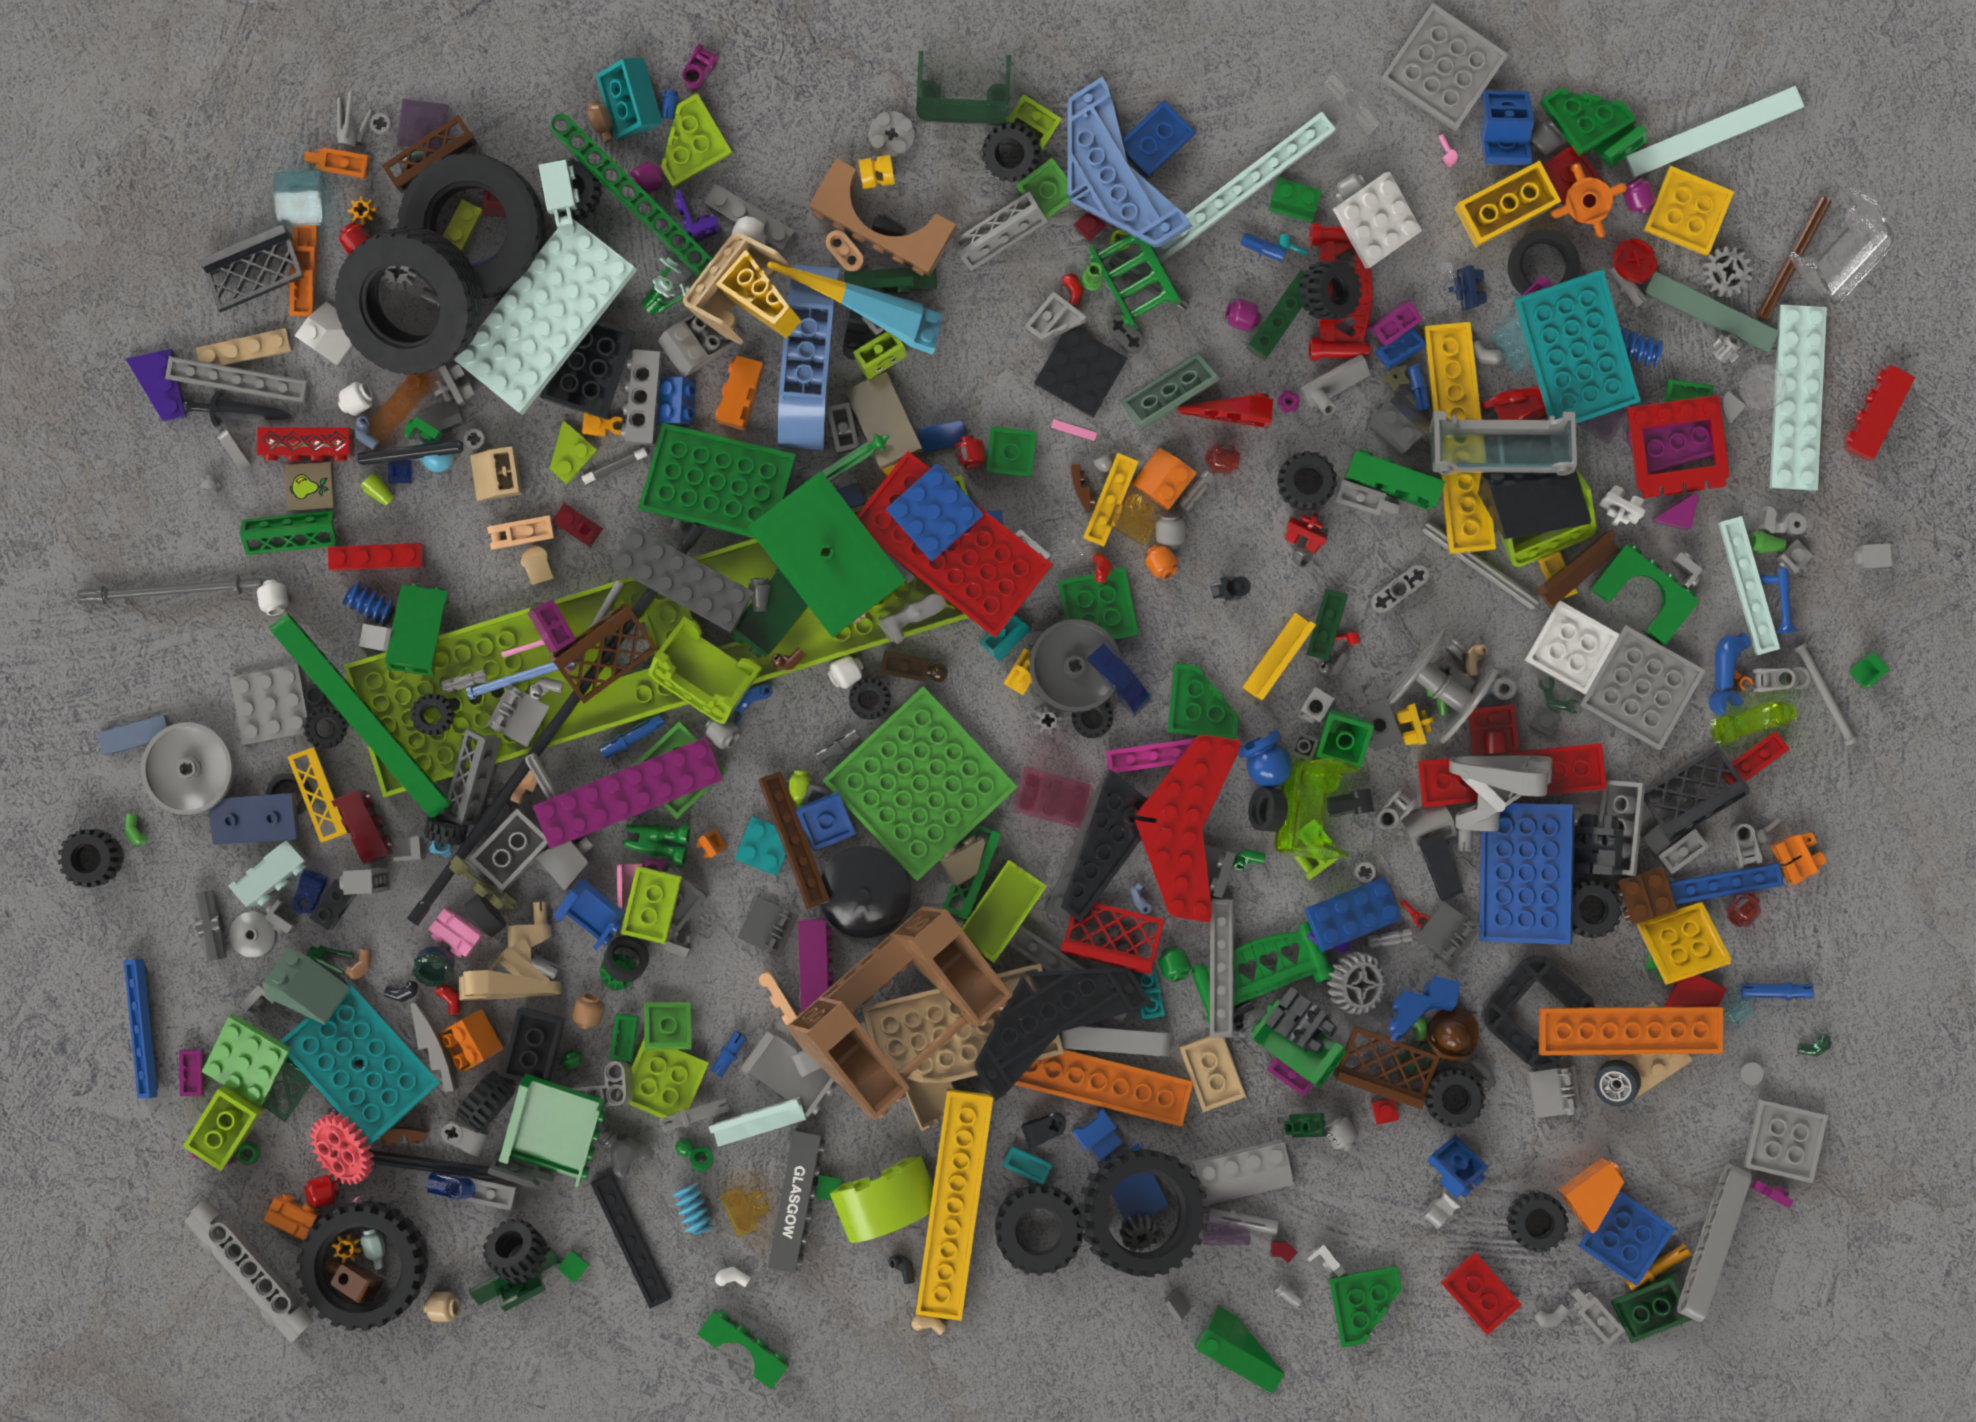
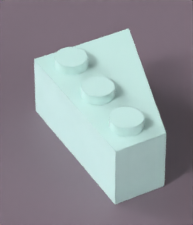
(269, 874)

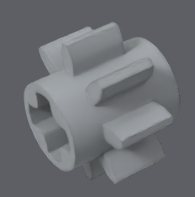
(1727, 348)
(1044, 726)

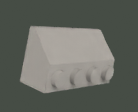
(1244, 1172)

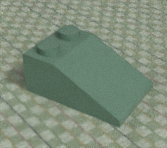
(304, 986)

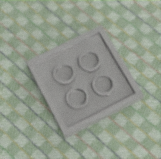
(270, 704)
(1785, 1141)

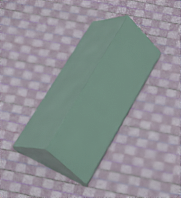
(1169, 392)

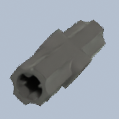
(209, 925)

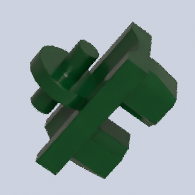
(1306, 1125)

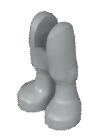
(913, 612)

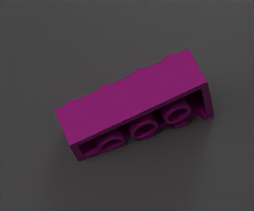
(814, 960)

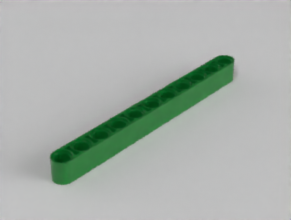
(632, 203)
(359, 715)

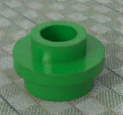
(571, 1059)
(242, 1156)

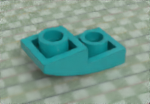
(1152, 989)

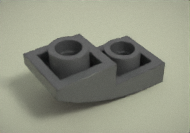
(1305, 747)

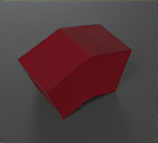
(1283, 1250)

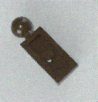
(911, 667)

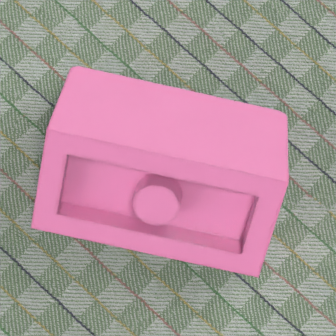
(625, 878)

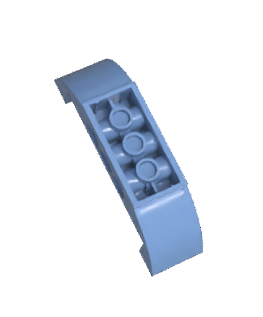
(806, 365)

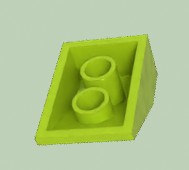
(223, 1127)

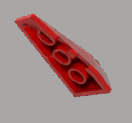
(1242, 410)

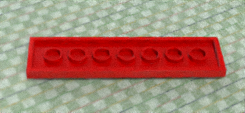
(1573, 770)

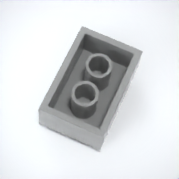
(510, 849)

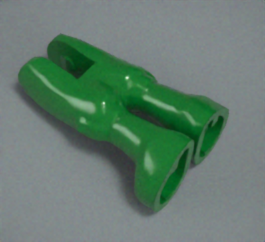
(650, 840)

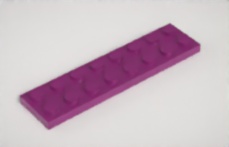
(628, 793)

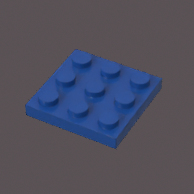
(934, 512)
(1628, 1238)

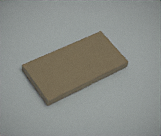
(882, 413)

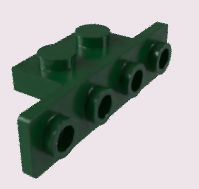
(892, 280)
(513, 1294)

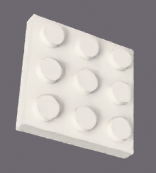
(1377, 220)
(1571, 647)

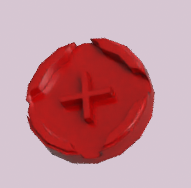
(1634, 260)

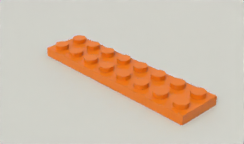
(1631, 1030)
(1111, 1085)

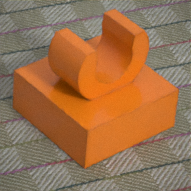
(712, 843)

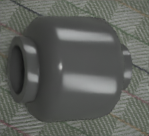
(1545, 138)

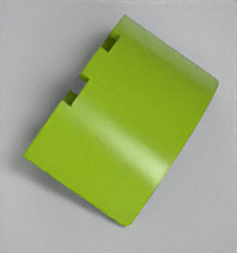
(885, 1203)

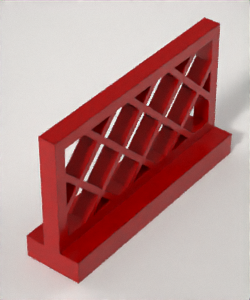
(1109, 956)

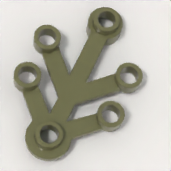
(482, 886)

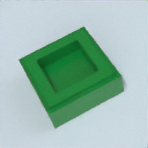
(826, 1185)
(573, 1266)

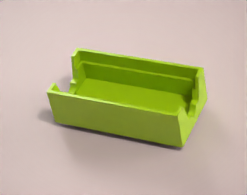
(1002, 910)

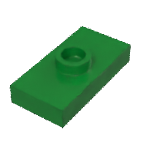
(1684, 390)
(624, 1037)

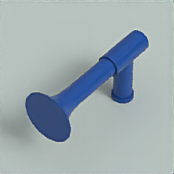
(1784, 588)

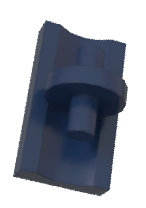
(1466, 287)

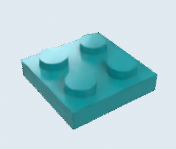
(761, 847)

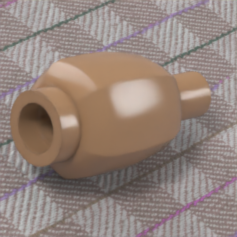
(600, 119)

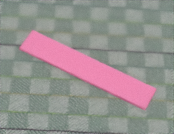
(1074, 430)

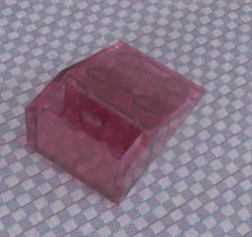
(1052, 797)

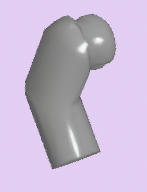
(544, 685)
(1551, 1320)

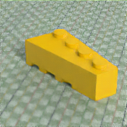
(753, 291)

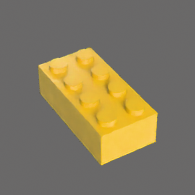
(1507, 204)

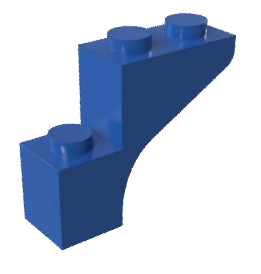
(1410, 1006)

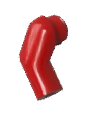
(1102, 569)

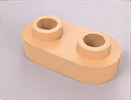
(845, 251)

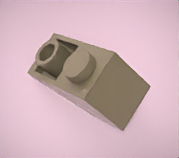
(963, 862)

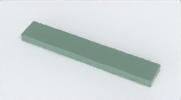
(1711, 312)

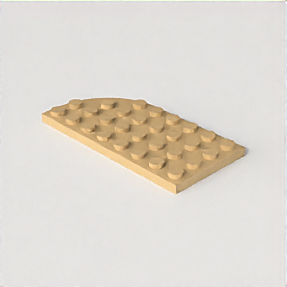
(913, 1022)

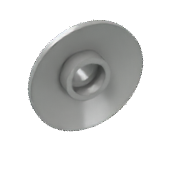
(263, 934)

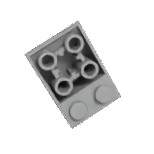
(694, 344)

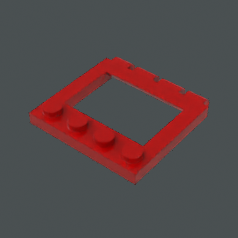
(1676, 413)

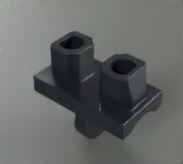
(1231, 588)

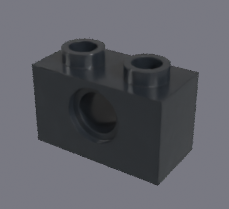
(332, 906)

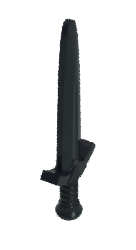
(234, 410)

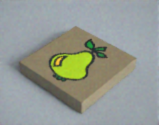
(309, 486)

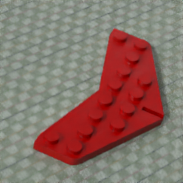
(1180, 810)

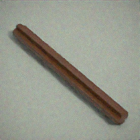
(1799, 248)

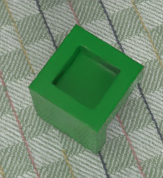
(1869, 670)

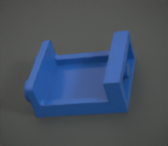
(592, 912)

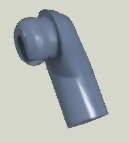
(362, 433)

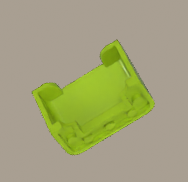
(702, 672)

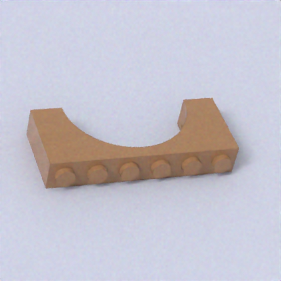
(919, 249)

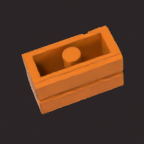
(291, 1216)

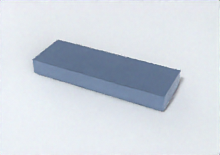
(131, 735)

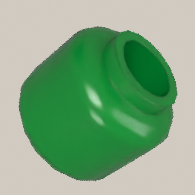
(1174, 964)

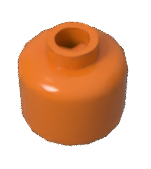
(1161, 561)

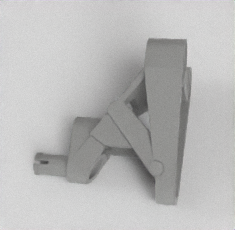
(1493, 779)

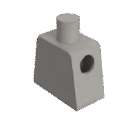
(566, 861)

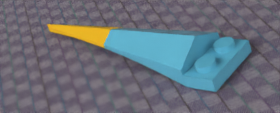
(900, 317)

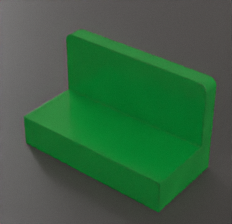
(1621, 145)

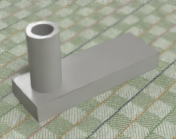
(1323, 388)

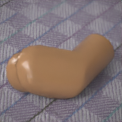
(361, 967)

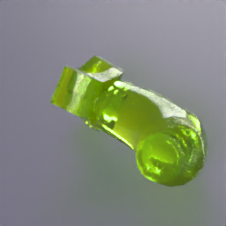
(1757, 718)

